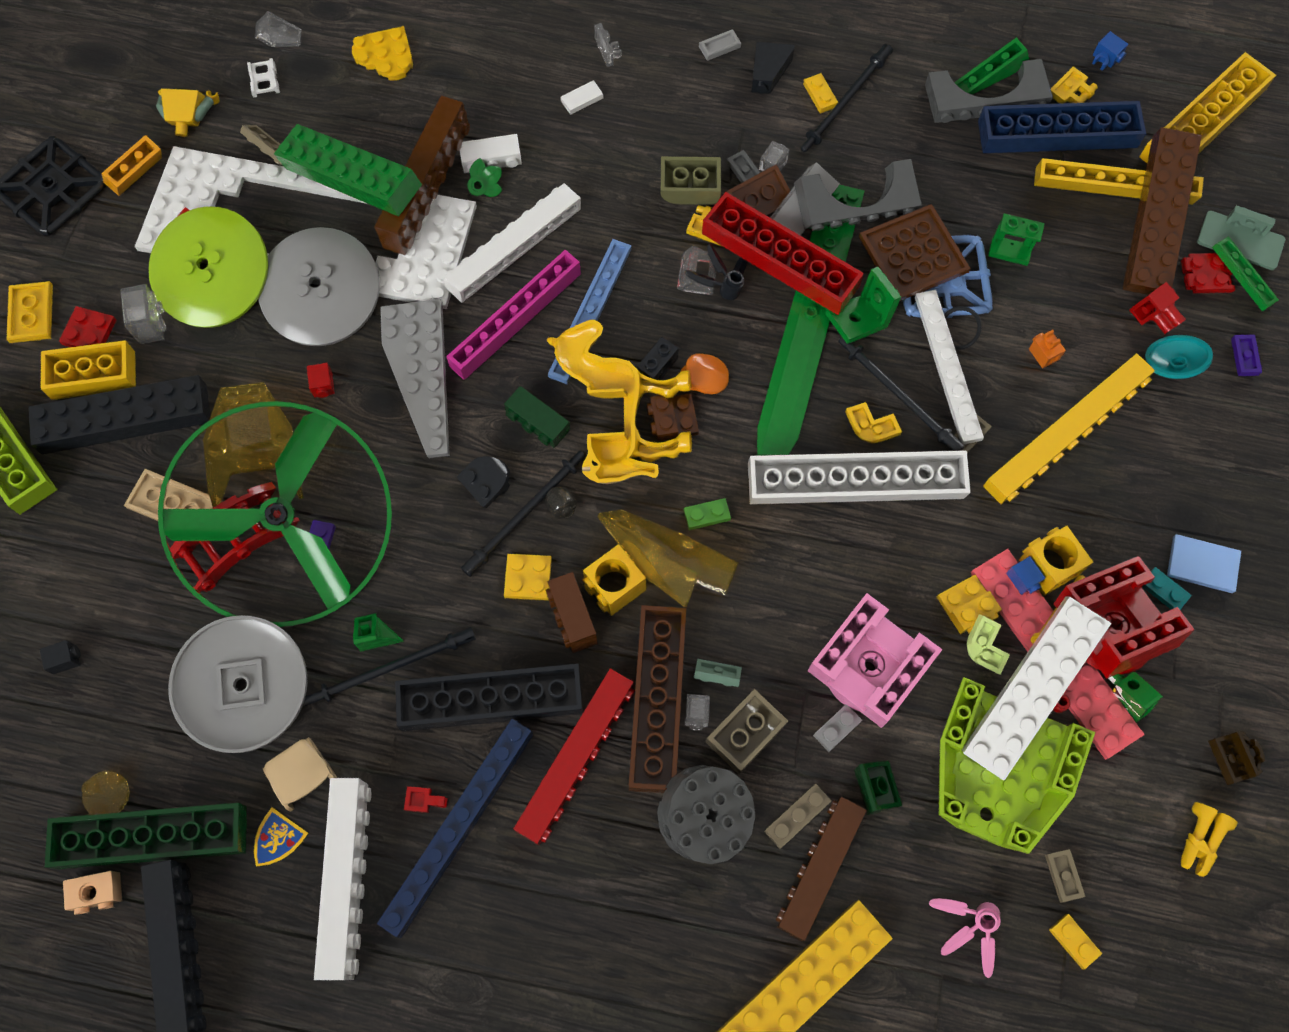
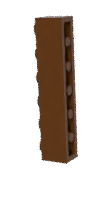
(821, 868)

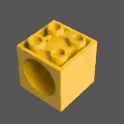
(1068, 548)
(614, 561)

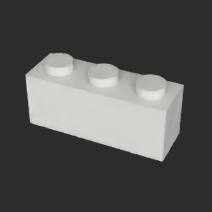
(494, 151)

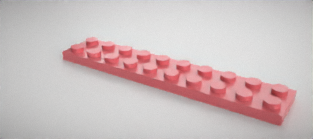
(1090, 696)

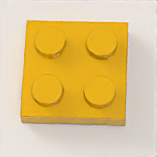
(527, 576)

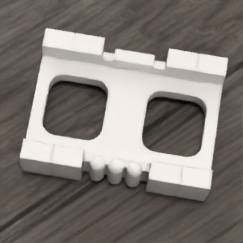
(270, 76)

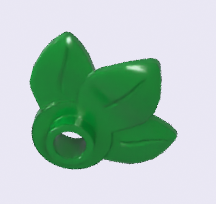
(486, 177)

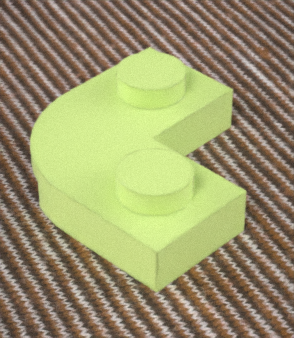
(980, 645)

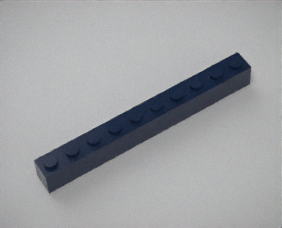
(455, 829)

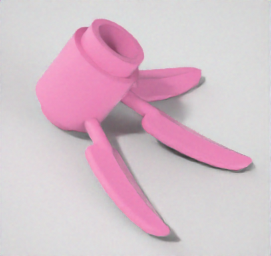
(965, 934)

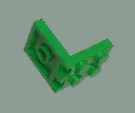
(872, 309)

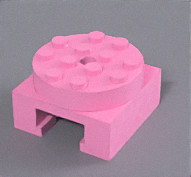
(873, 639)

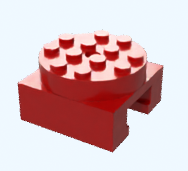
(1136, 627)

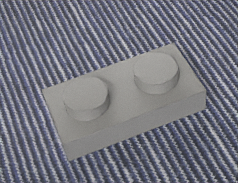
(837, 727)

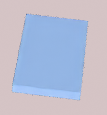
(1204, 563)

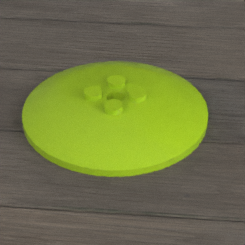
(233, 273)

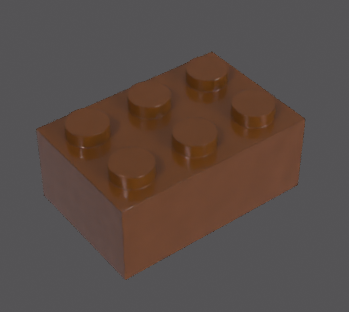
(571, 613)

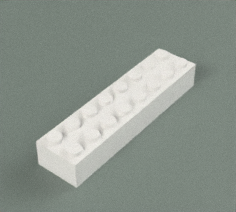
(1035, 687)
(342, 880)

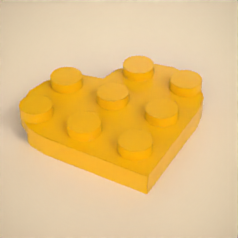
(385, 52)

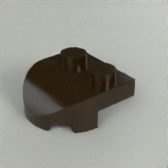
(1237, 756)

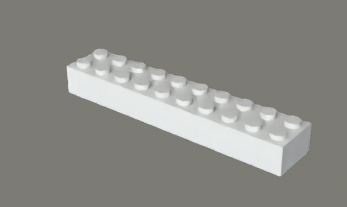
(858, 477)

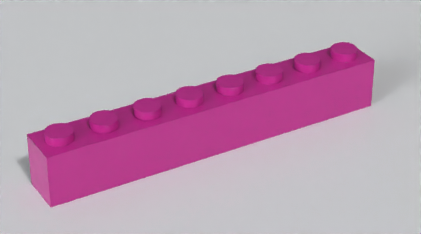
(514, 315)

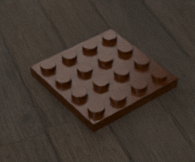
(915, 251)

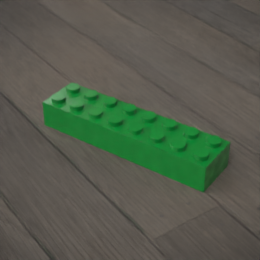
(348, 169)

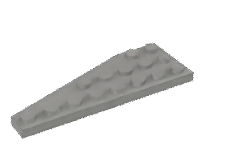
(416, 353)

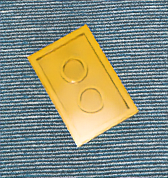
(29, 312)

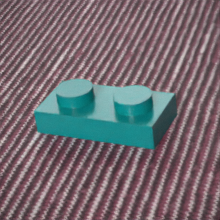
(1167, 590)

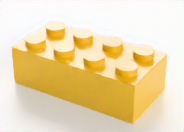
(87, 369)

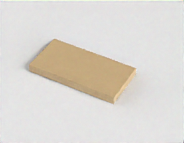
(146, 494)

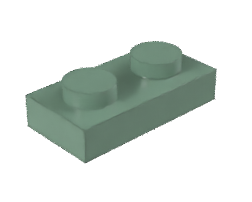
(718, 673)

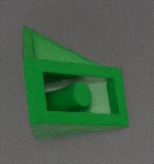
(373, 633)

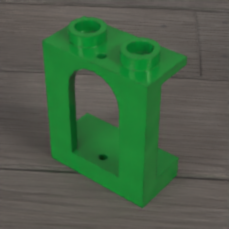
(1014, 250)

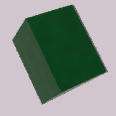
(877, 787)

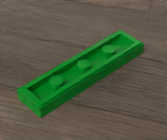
(1245, 273)

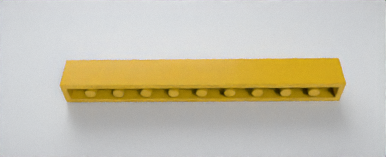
(1067, 429)

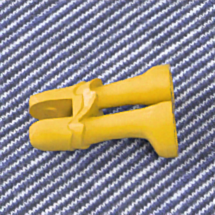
(1195, 844)

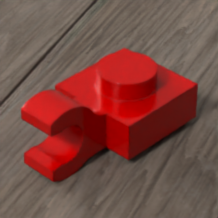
(420, 800)

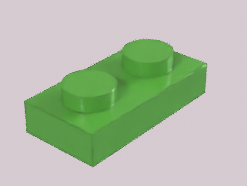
(707, 514)

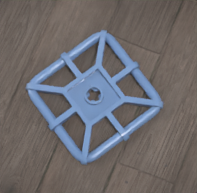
(958, 286)

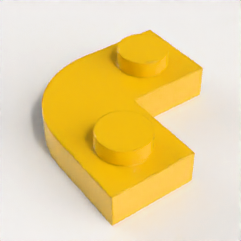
(870, 429)

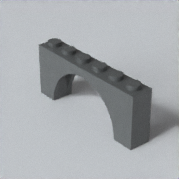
(952, 103)
(821, 209)

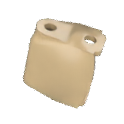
(297, 772)

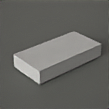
(720, 44)

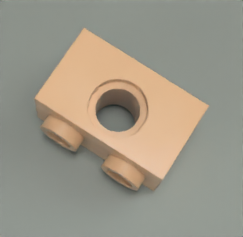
(78, 892)

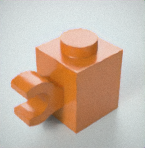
(1046, 348)

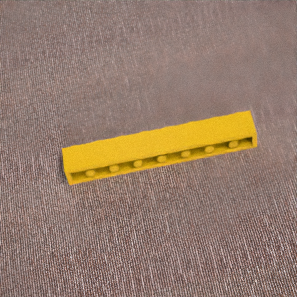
(1098, 179)

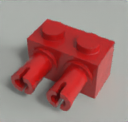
(1160, 308)

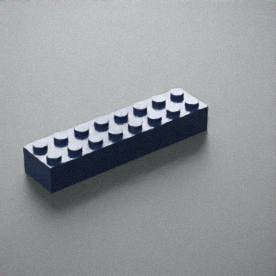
(1061, 127)

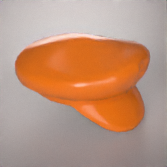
(707, 373)

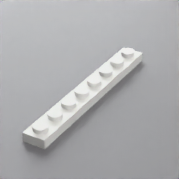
(949, 367)

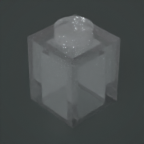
(774, 155)
(697, 711)

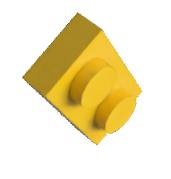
(820, 93)
(1075, 941)

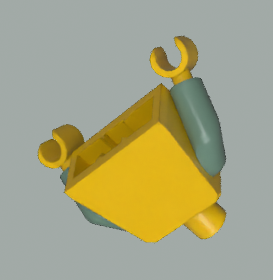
(184, 107)

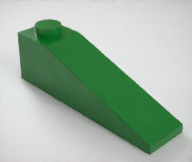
(995, 68)

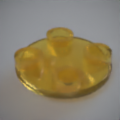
(105, 793)

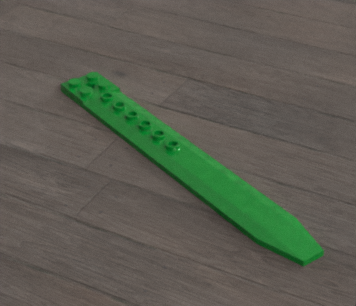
(801, 348)

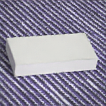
(581, 97)

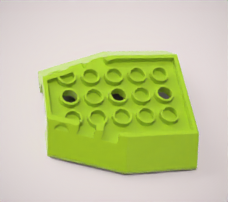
(1032, 792)

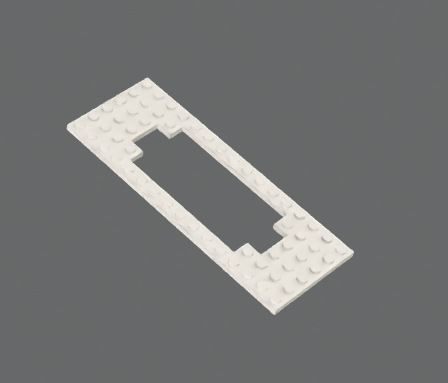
(198, 177)

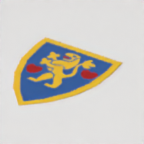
(276, 838)

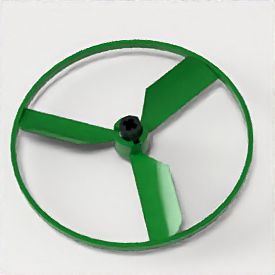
(291, 471)

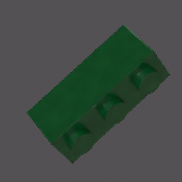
(536, 417)

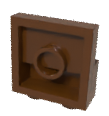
(672, 416)

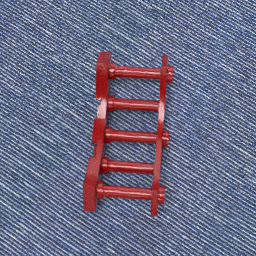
(241, 550)

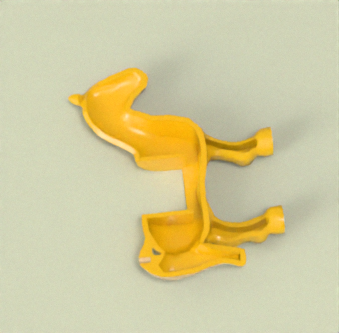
(617, 380)

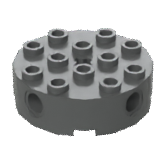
(706, 814)

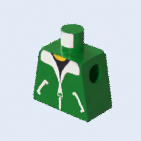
(1135, 694)

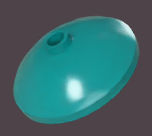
(1179, 356)

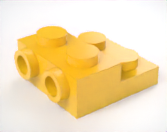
(966, 602)

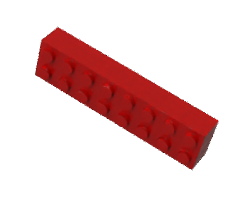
(782, 253)

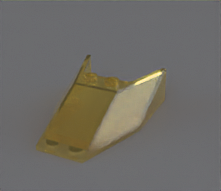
(245, 439)
(669, 557)

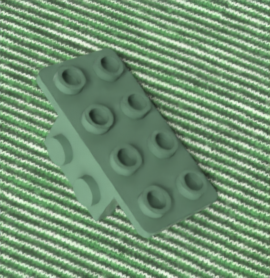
(1248, 231)

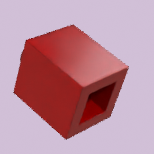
(320, 380)

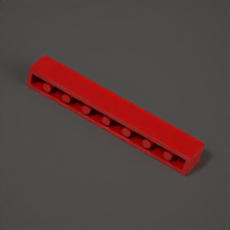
(574, 756)

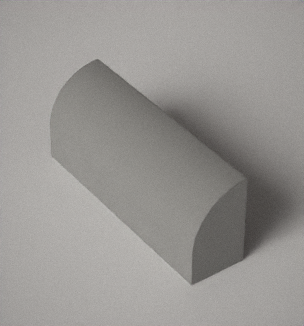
(789, 213)

